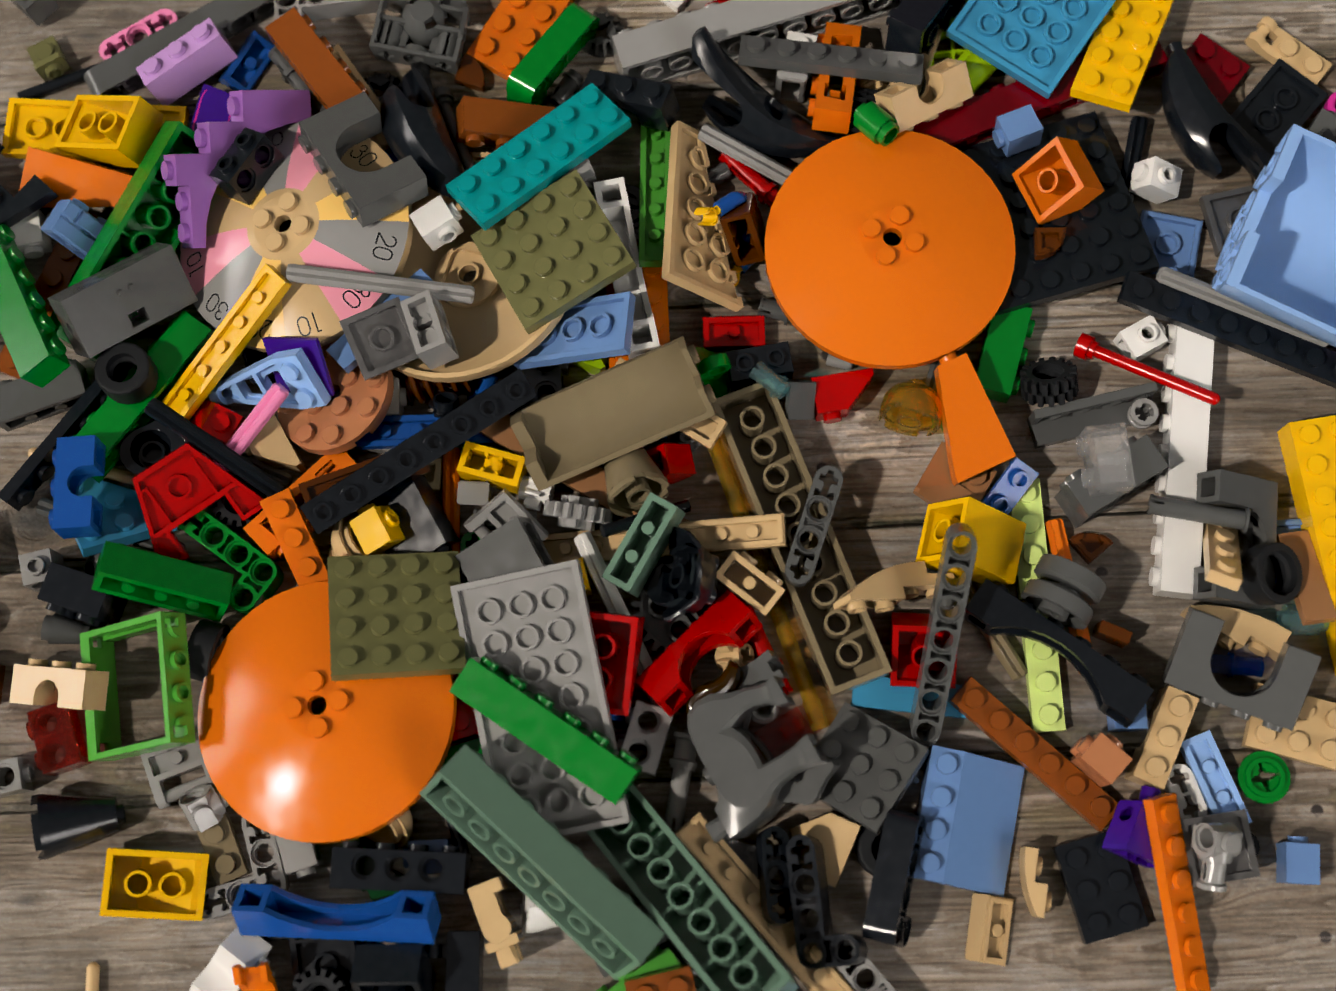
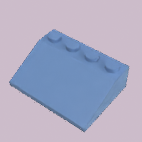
(968, 820)

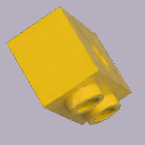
(492, 466)

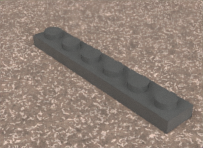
(831, 59)

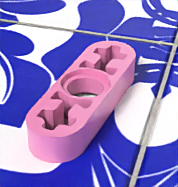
(127, 35)

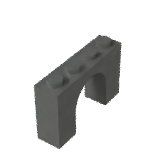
(365, 194)
(1239, 492)
(1275, 702)

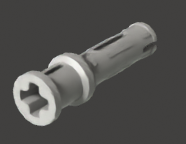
(682, 764)

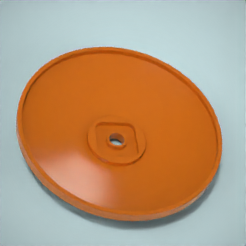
(877, 299)
(308, 772)

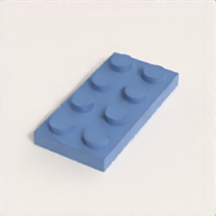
(587, 331)

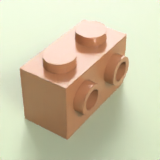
(1100, 758)

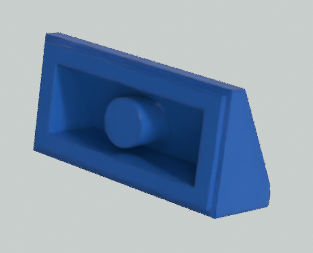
(249, 65)

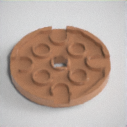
(345, 418)

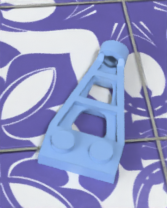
(294, 368)

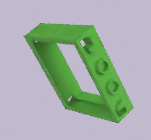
(104, 726)

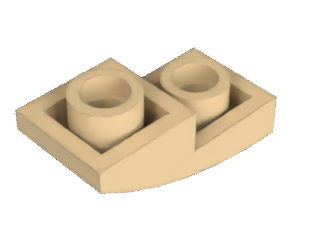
(1034, 893)

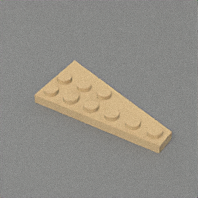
(693, 253)

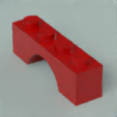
(723, 624)

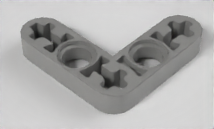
(257, 878)

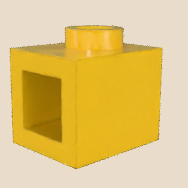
(377, 528)

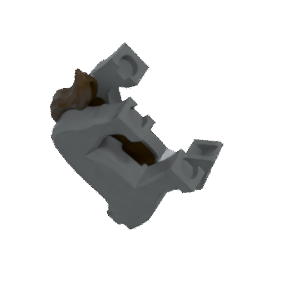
(743, 769)

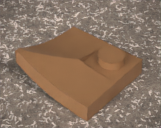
(937, 484)

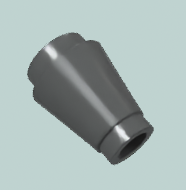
(62, 630)

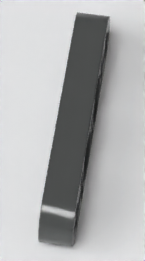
(816, 526)

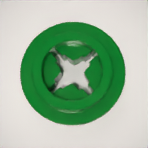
(1269, 763)

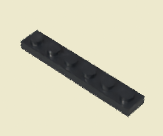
(39, 465)

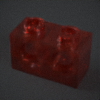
(66, 734)

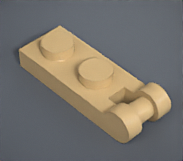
(1288, 49)

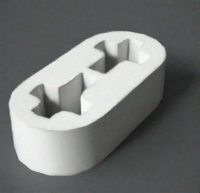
(1191, 791)

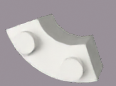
(234, 950)

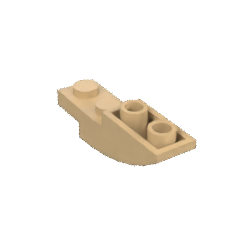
(888, 588)
(1243, 627)

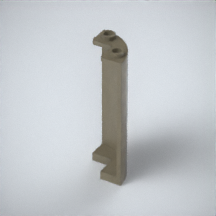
(612, 413)

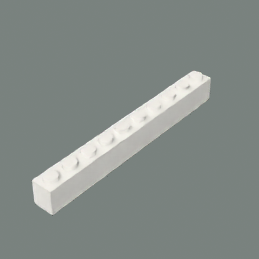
(1185, 450)

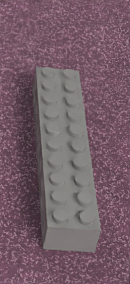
(664, 47)

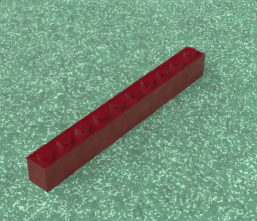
(977, 116)

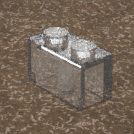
(1106, 459)

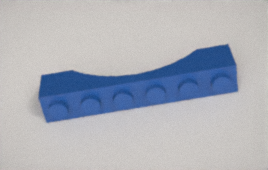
(274, 912)

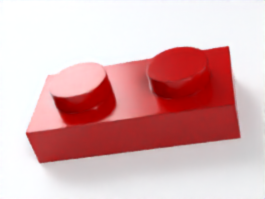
(733, 332)

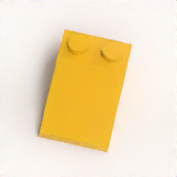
(110, 129)
(154, 884)

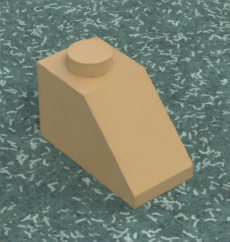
(275, 448)

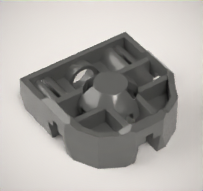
(444, 42)

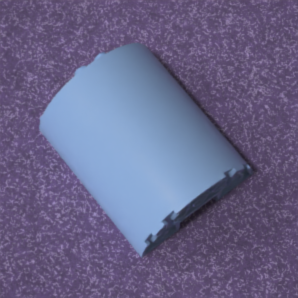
(1285, 239)

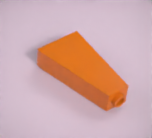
(75, 178)
(969, 423)

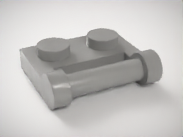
(498, 512)
(169, 764)

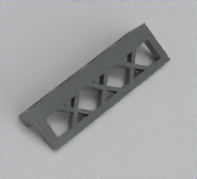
(1067, 421)

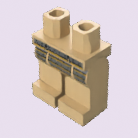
(496, 922)

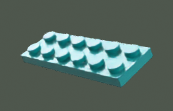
(538, 156)

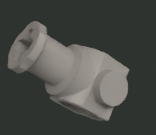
(203, 806)
(1216, 847)

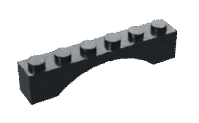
(1114, 689)

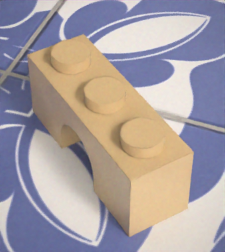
(945, 89)
(69, 687)
(1168, 727)

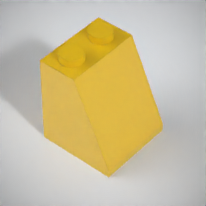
(997, 537)

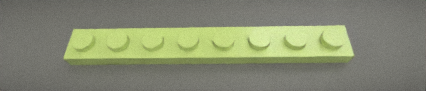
(1042, 662)

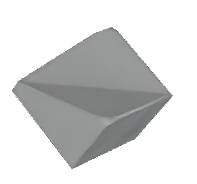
(474, 493)

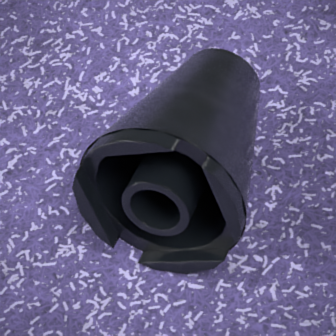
(72, 821)

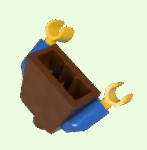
(741, 225)

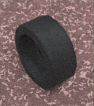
(1288, 571)
(203, 645)

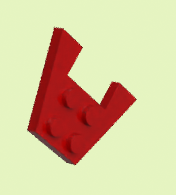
(181, 488)

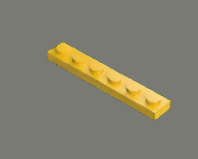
(227, 341)

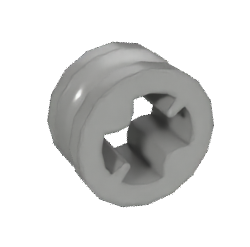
(1151, 408)

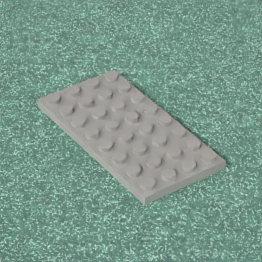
(543, 633)

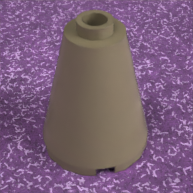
(631, 480)

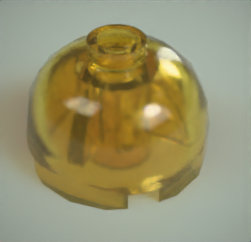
(911, 408)

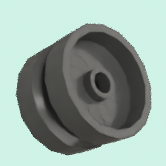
(1064, 591)

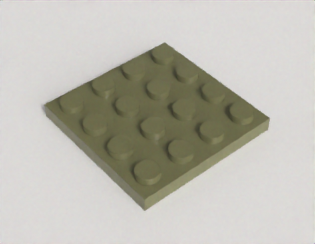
(553, 252)
(394, 616)

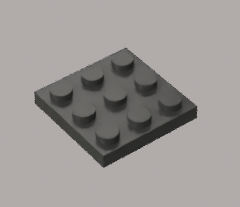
(873, 767)

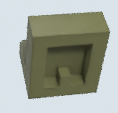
(48, 59)

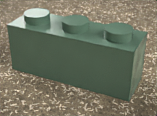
(643, 544)

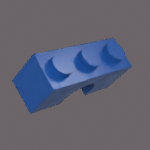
(74, 462)

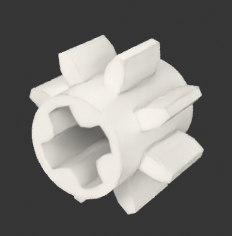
(532, 497)

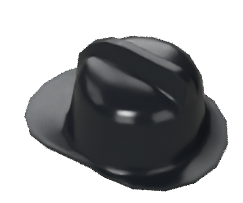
(147, 446)

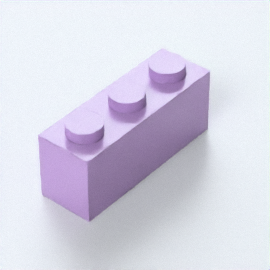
(186, 62)

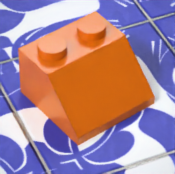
(1057, 180)

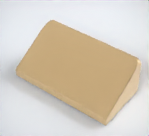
(989, 929)

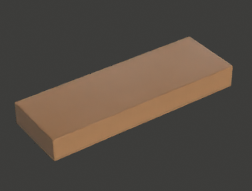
(1313, 599)

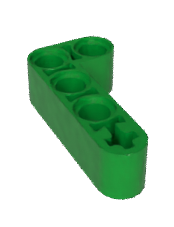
(551, 55)
(227, 551)

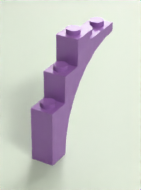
(190, 172)

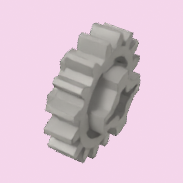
(577, 512)

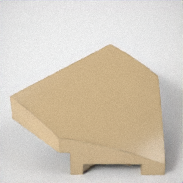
(837, 839)

